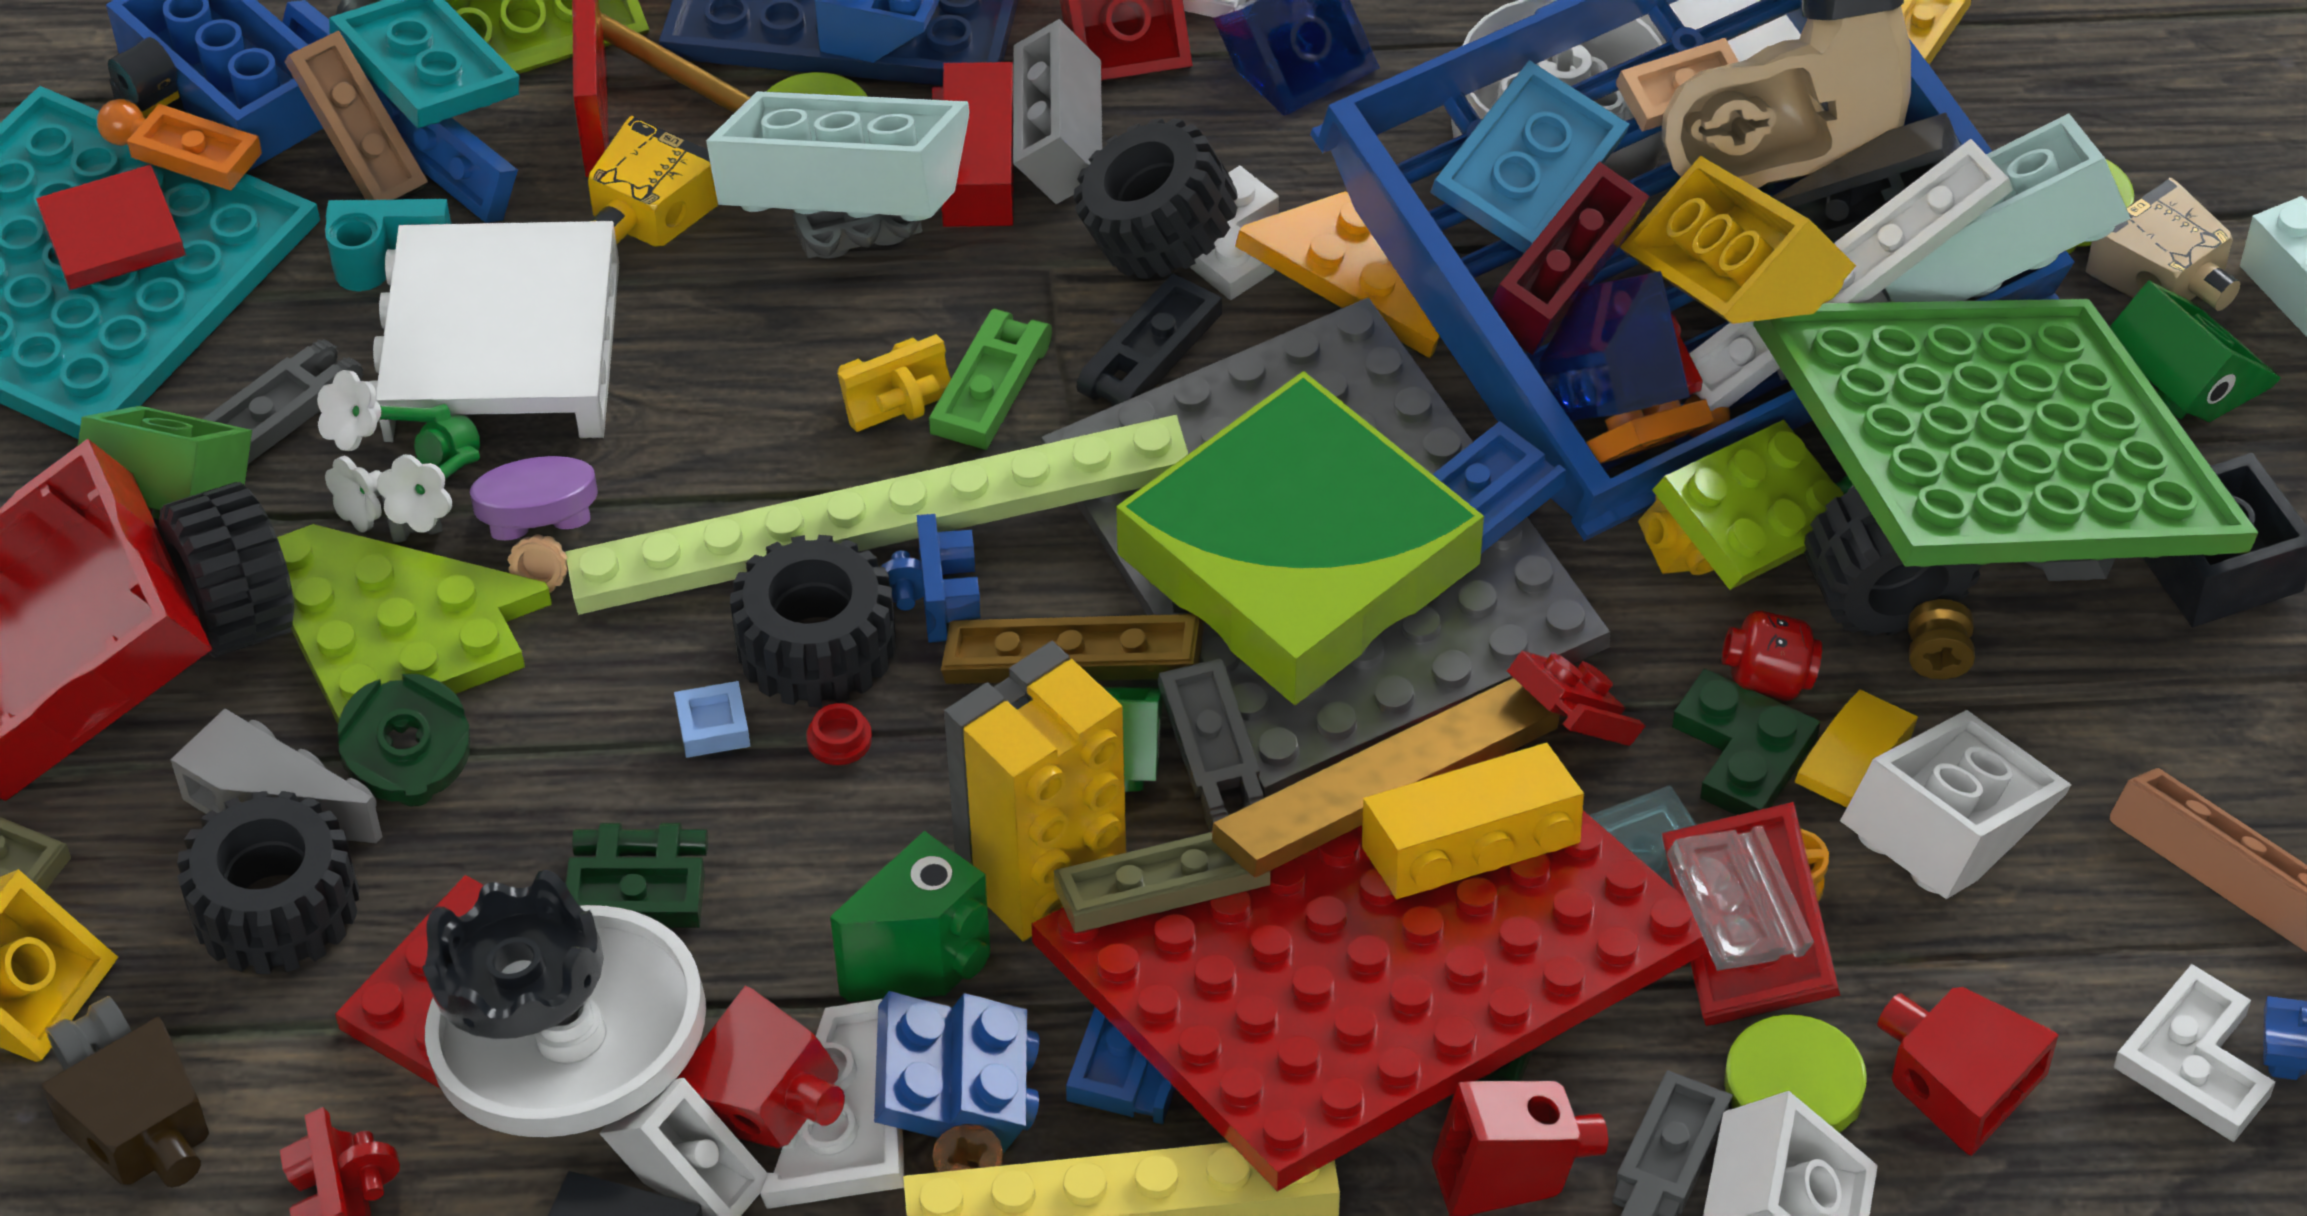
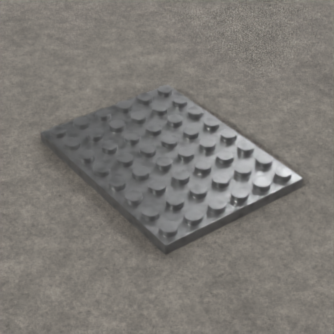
(1419, 664)

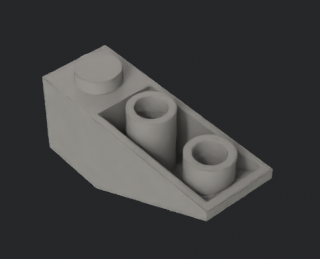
(244, 757)

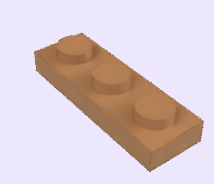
(355, 119)

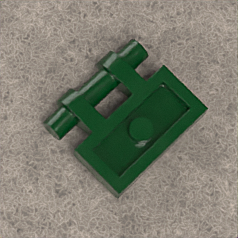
(659, 887)

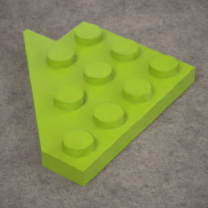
(394, 610)

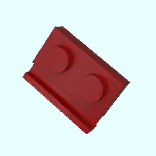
(1577, 693)

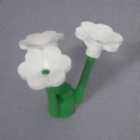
(413, 485)

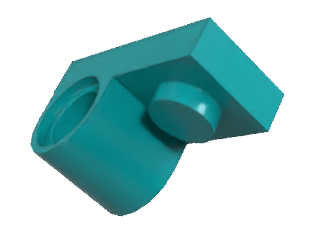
(365, 229)

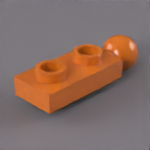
(180, 142)
(1658, 426)

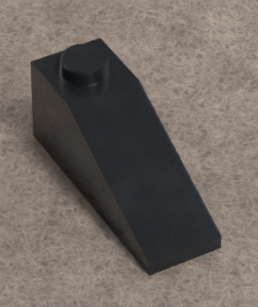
(1870, 176)

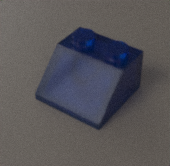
(1296, 48)

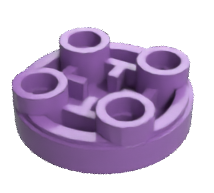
(534, 495)

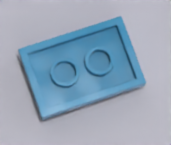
(1528, 156)

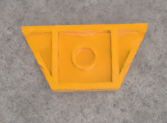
(1339, 259)

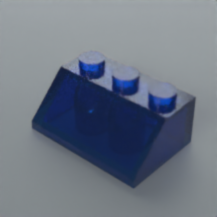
(1615, 350)

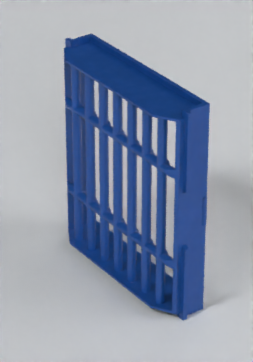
(1446, 283)

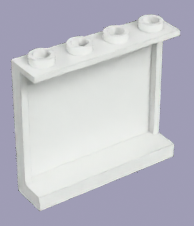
(499, 320)

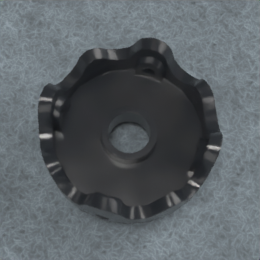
(508, 927)

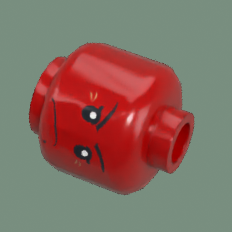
(1773, 655)

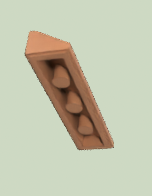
(2216, 851)

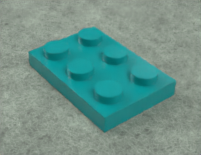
(425, 58)

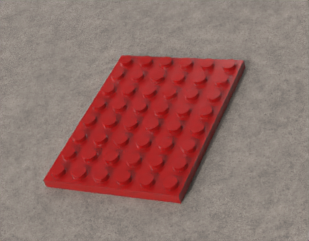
(1340, 1012)

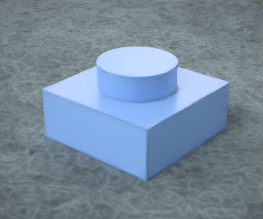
(712, 719)

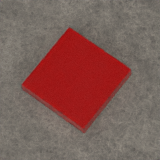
(110, 227)

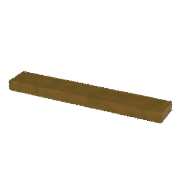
(1332, 799)

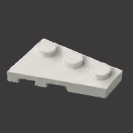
(854, 1151)

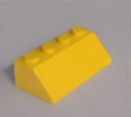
(1738, 248)

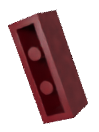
(1567, 255)

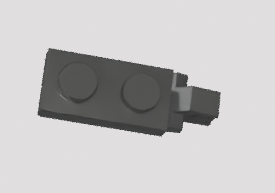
(1670, 1147)

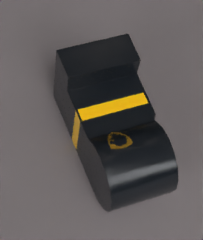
(145, 77)

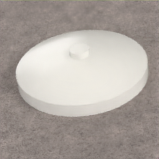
(600, 1059)

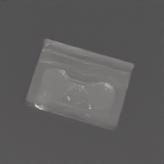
(1739, 897)

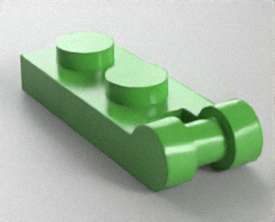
(989, 379)

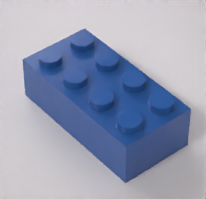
(226, 64)

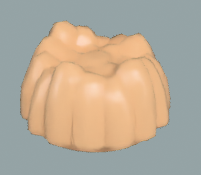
(539, 559)

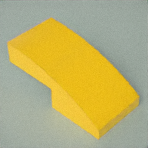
(1850, 743)

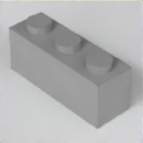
(1055, 109)

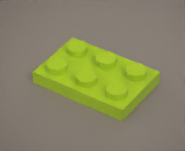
(1749, 502)

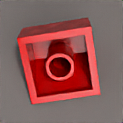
(1131, 34)

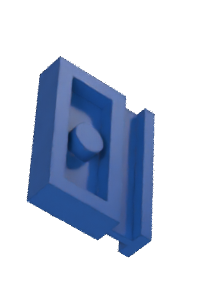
(1502, 480)
(1116, 1075)

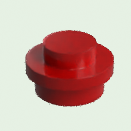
(839, 734)

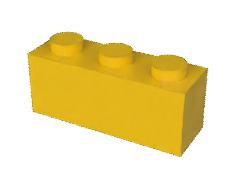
(1472, 820)

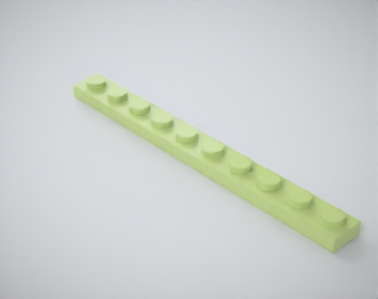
(877, 512)

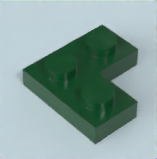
(1758, 741)

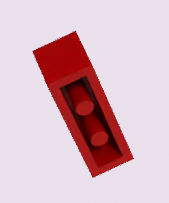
(986, 166)

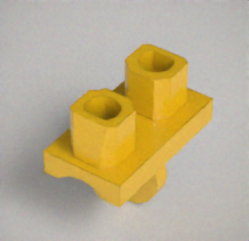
(894, 382)

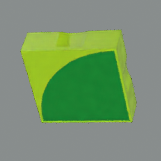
(1299, 535)

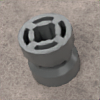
(85, 1036)

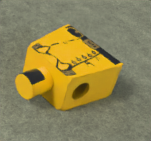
(651, 184)

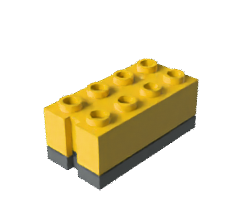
(1035, 781)

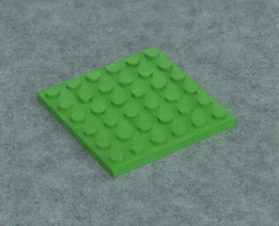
(2003, 433)

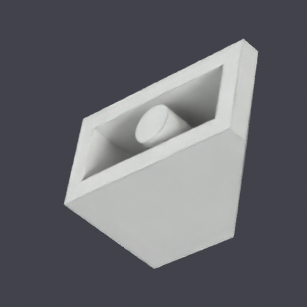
(687, 1152)

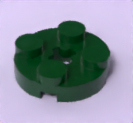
(406, 773)

